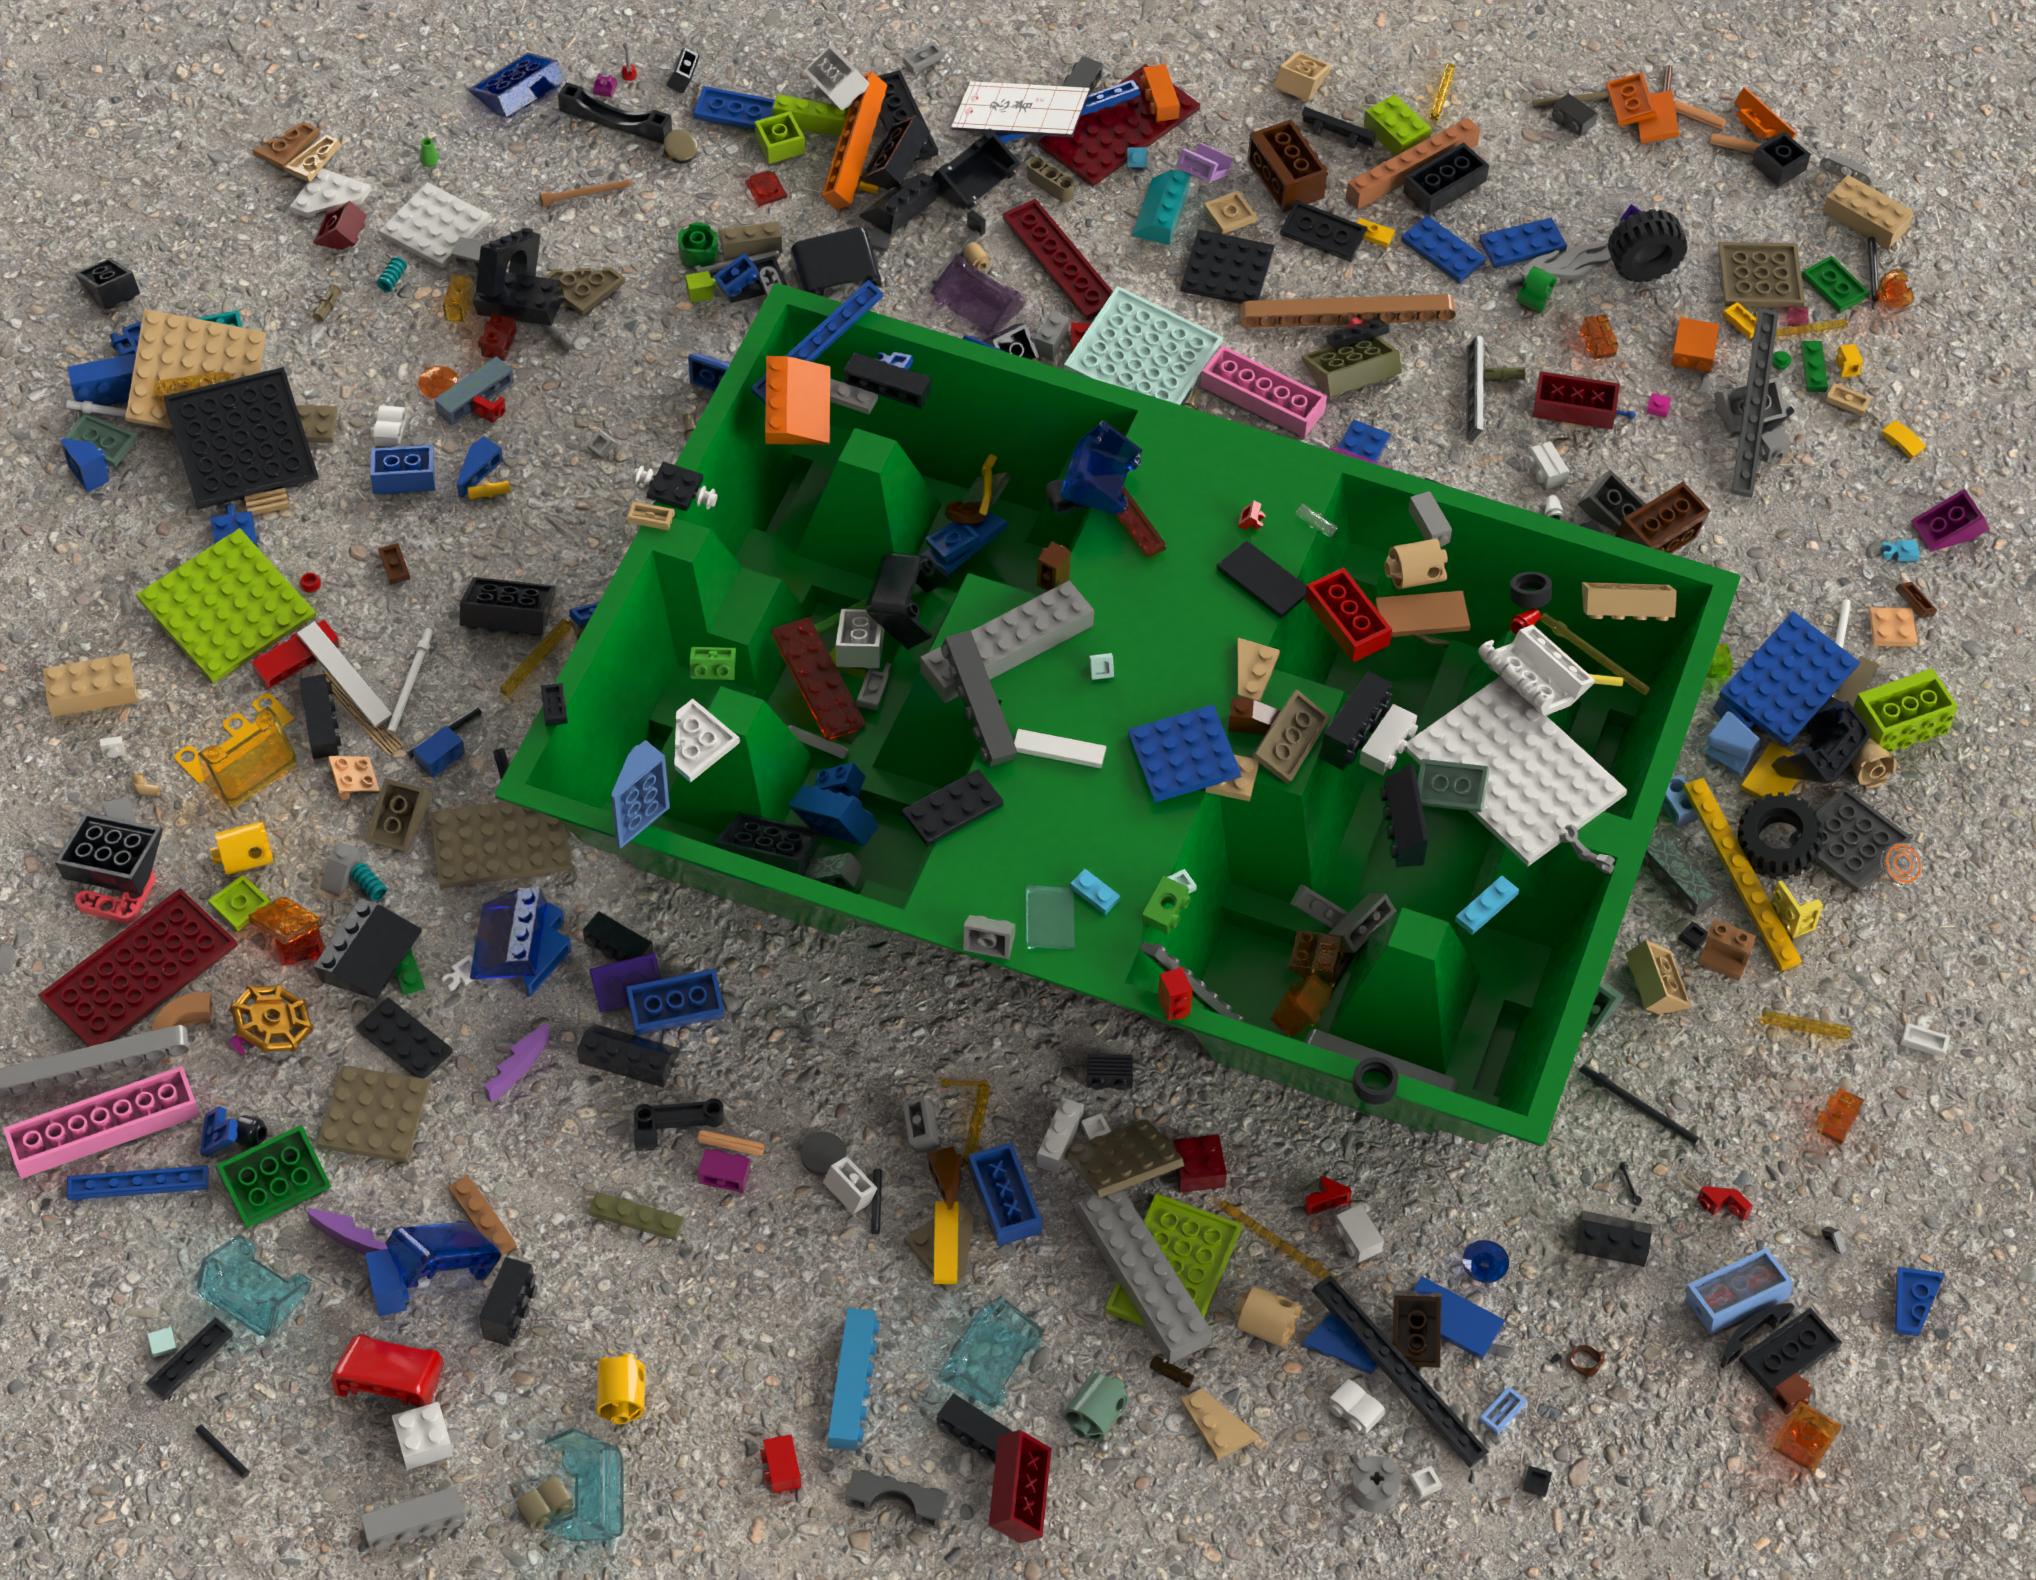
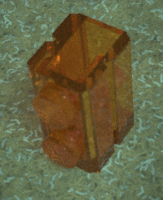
(1599, 336)

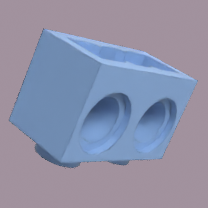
(1677, 801)

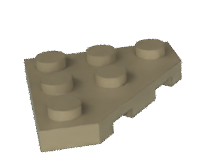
(587, 288)
(922, 1243)

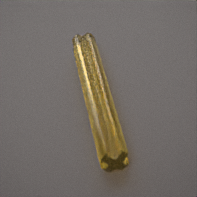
(1442, 91)
(1806, 1024)
(976, 1121)

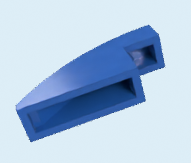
(553, 949)

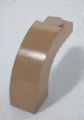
(184, 1011)

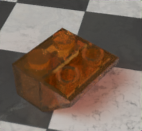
(1316, 954)

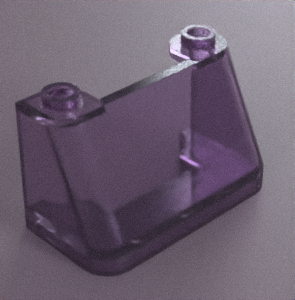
(976, 296)

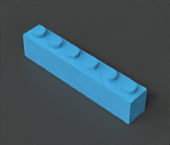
(852, 1379)

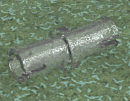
(1316, 520)

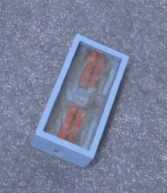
(1738, 1291)

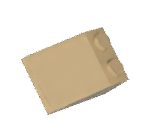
(1301, 76)

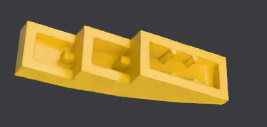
(945, 1243)

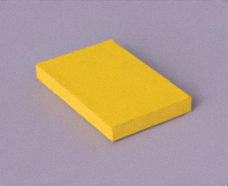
(1764, 778)

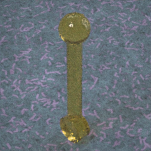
(946, 1083)

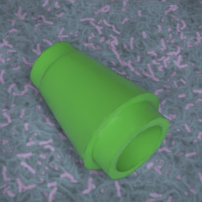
(428, 153)

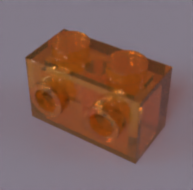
(1840, 1115)

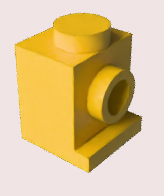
(1849, 360)

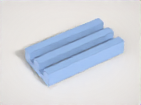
(1491, 1424)

